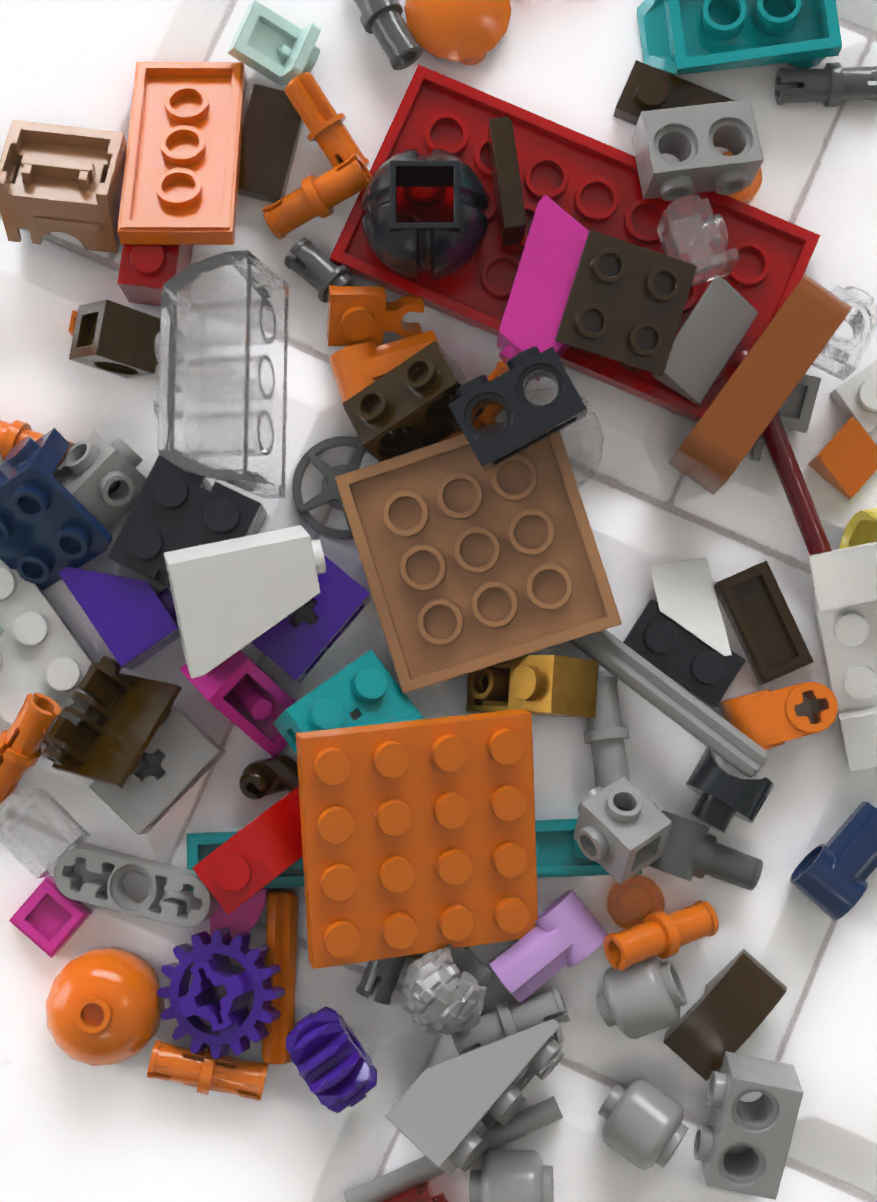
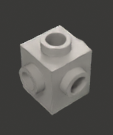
(102, 476)
(621, 829)

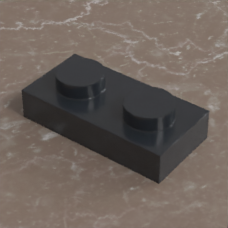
(682, 655)

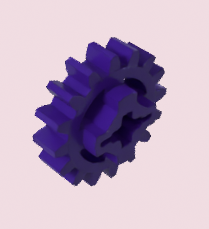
(229, 1017)

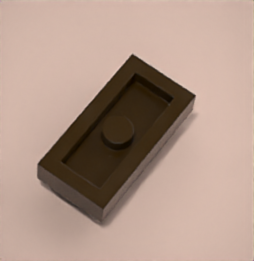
(655, 90)

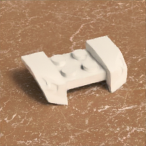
(848, 630)

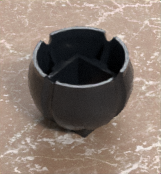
(424, 246)

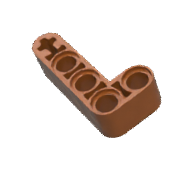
(760, 385)

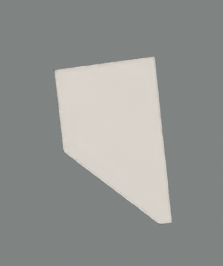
(689, 598)

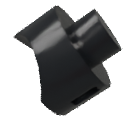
(725, 794)

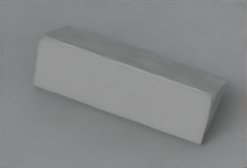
(707, 340)

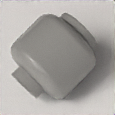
(642, 997)
(642, 1124)
(512, 1177)

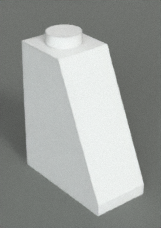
(239, 590)

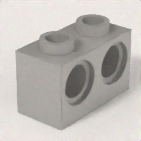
(692, 137)
(761, 1125)

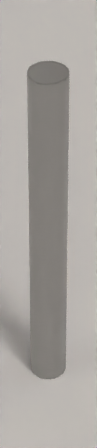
(425, 1170)

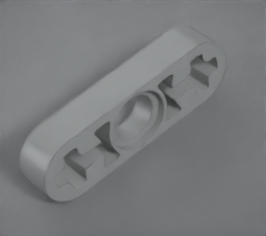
(94, 891)

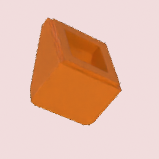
(847, 458)

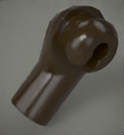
(269, 777)

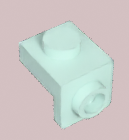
(274, 44)

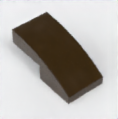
(725, 1015)

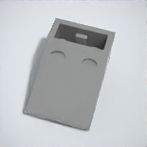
(463, 1097)

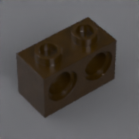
(408, 405)

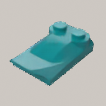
(737, 33)

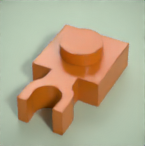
(363, 315)

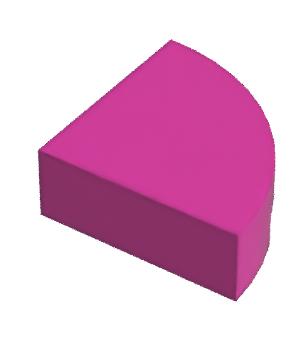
(242, 918)

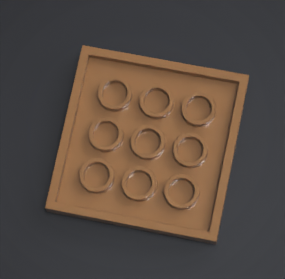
(475, 559)

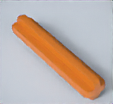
(282, 944)

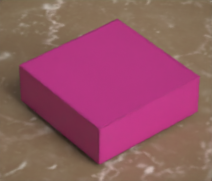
(50, 917)

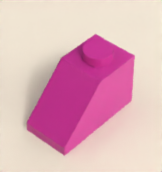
(246, 698)

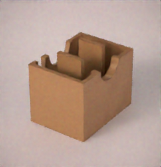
(62, 183)

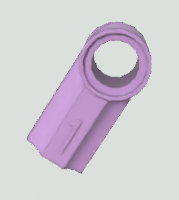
(562, 937)

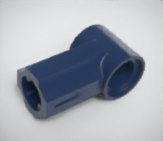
(837, 871)

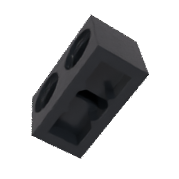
(524, 421)

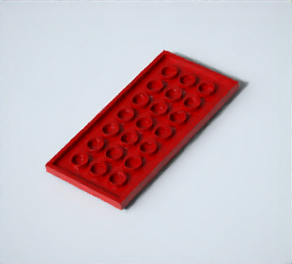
(594, 187)

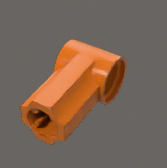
(366, 362)

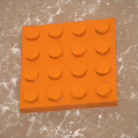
(417, 835)

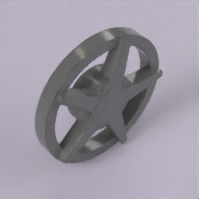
(330, 492)

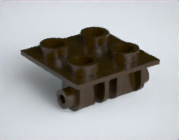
(625, 303)
(113, 728)

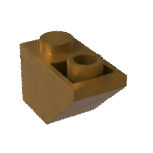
(537, 683)

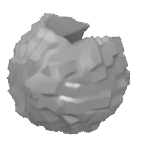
(445, 989)

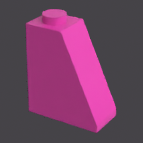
(542, 282)

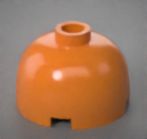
(104, 1006)

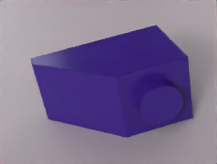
(126, 613)

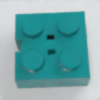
(360, 686)

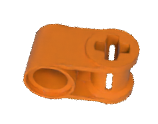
(771, 715)

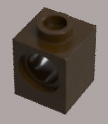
(115, 339)

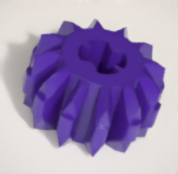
(331, 1059)

